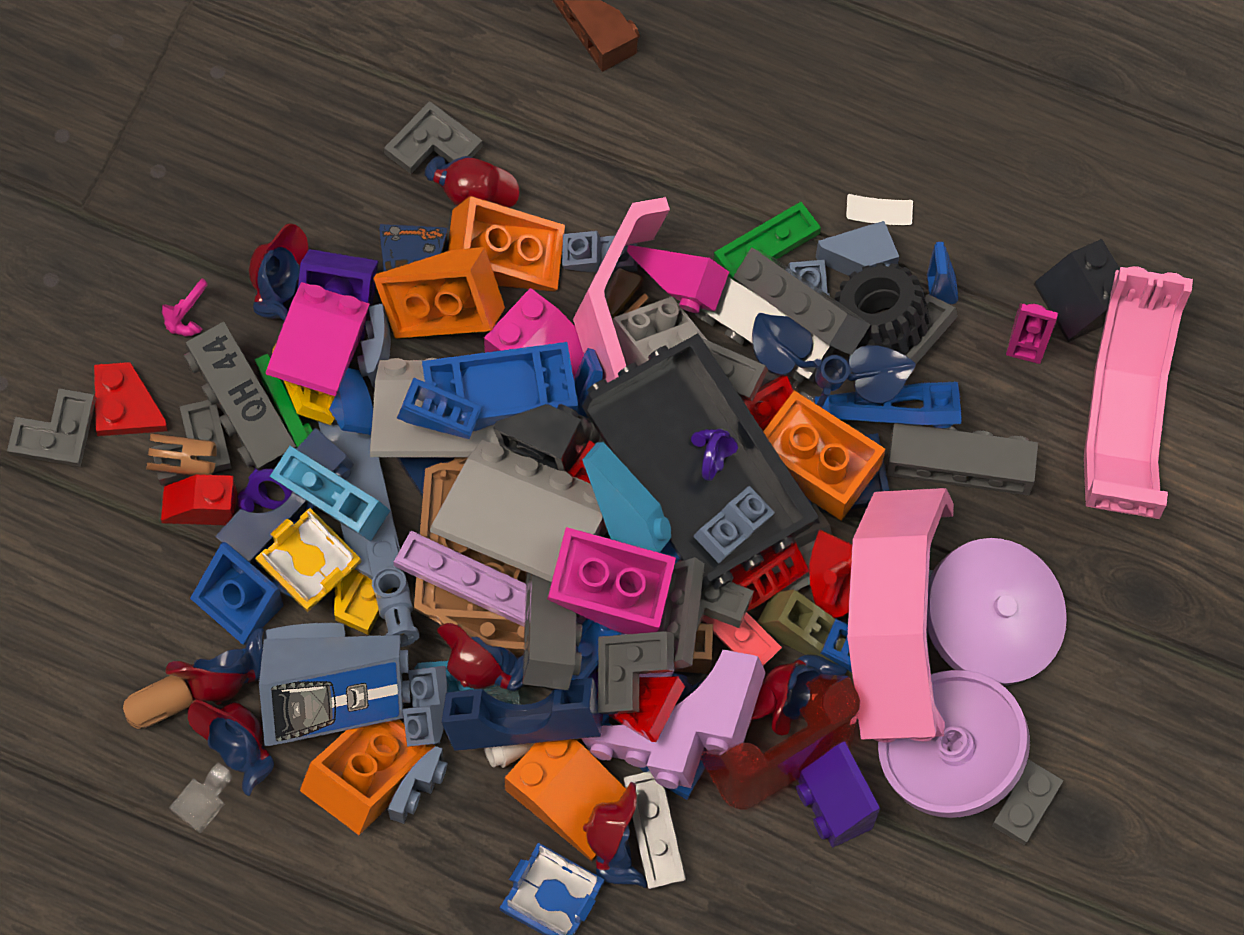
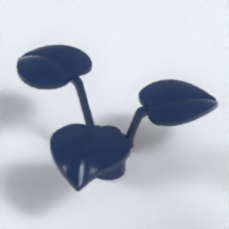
(876, 369)

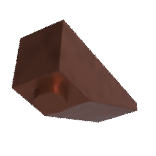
(601, 30)

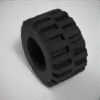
(881, 289)

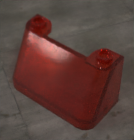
(749, 776)

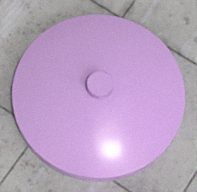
(995, 610)
(974, 760)

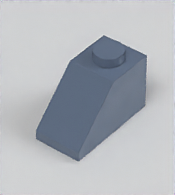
(858, 249)

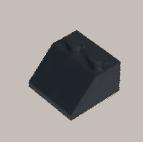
(1080, 289)
(543, 434)

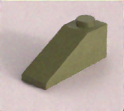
(799, 623)

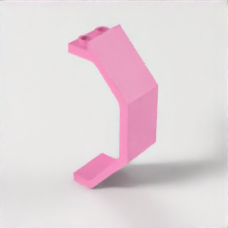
(593, 316)
(1131, 392)
(891, 614)

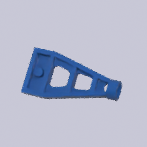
(939, 409)

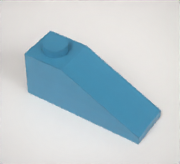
(330, 493)
(625, 504)

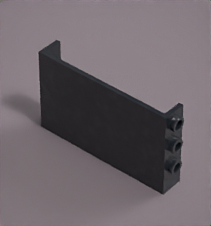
(649, 426)

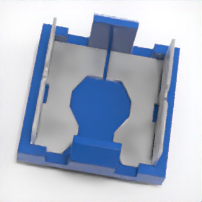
(551, 893)

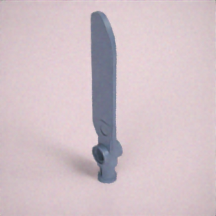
(381, 552)

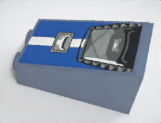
(330, 685)

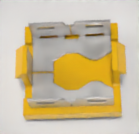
(307, 558)

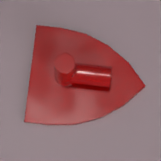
(831, 573)

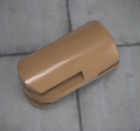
(189, 463)
(157, 702)

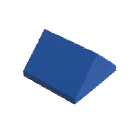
(236, 594)

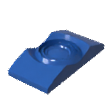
(505, 381)

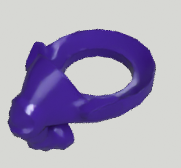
(718, 447)
(257, 493)

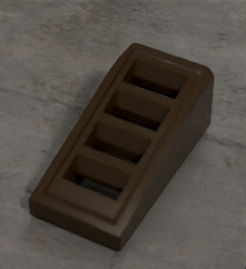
(623, 292)

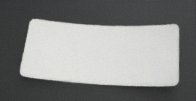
(877, 210)

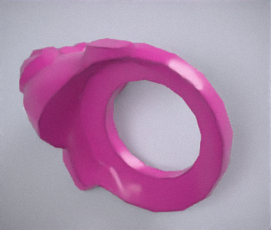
(174, 314)

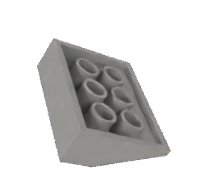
(400, 439)
(516, 509)

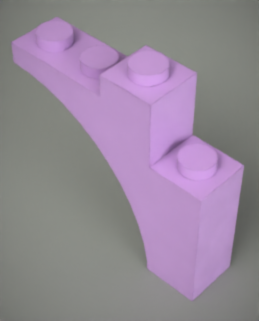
(709, 718)

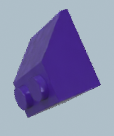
(341, 275)
(838, 796)

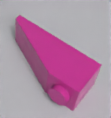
(688, 278)
(1031, 332)

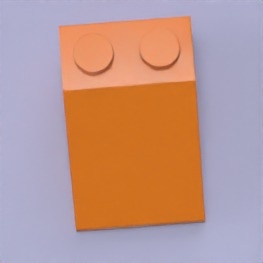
(520, 246)
(441, 294)
(823, 454)
(361, 772)
(562, 786)

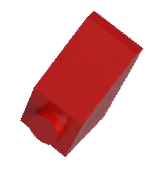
(200, 500)

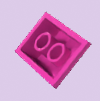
(534, 323)
(318, 339)
(611, 582)

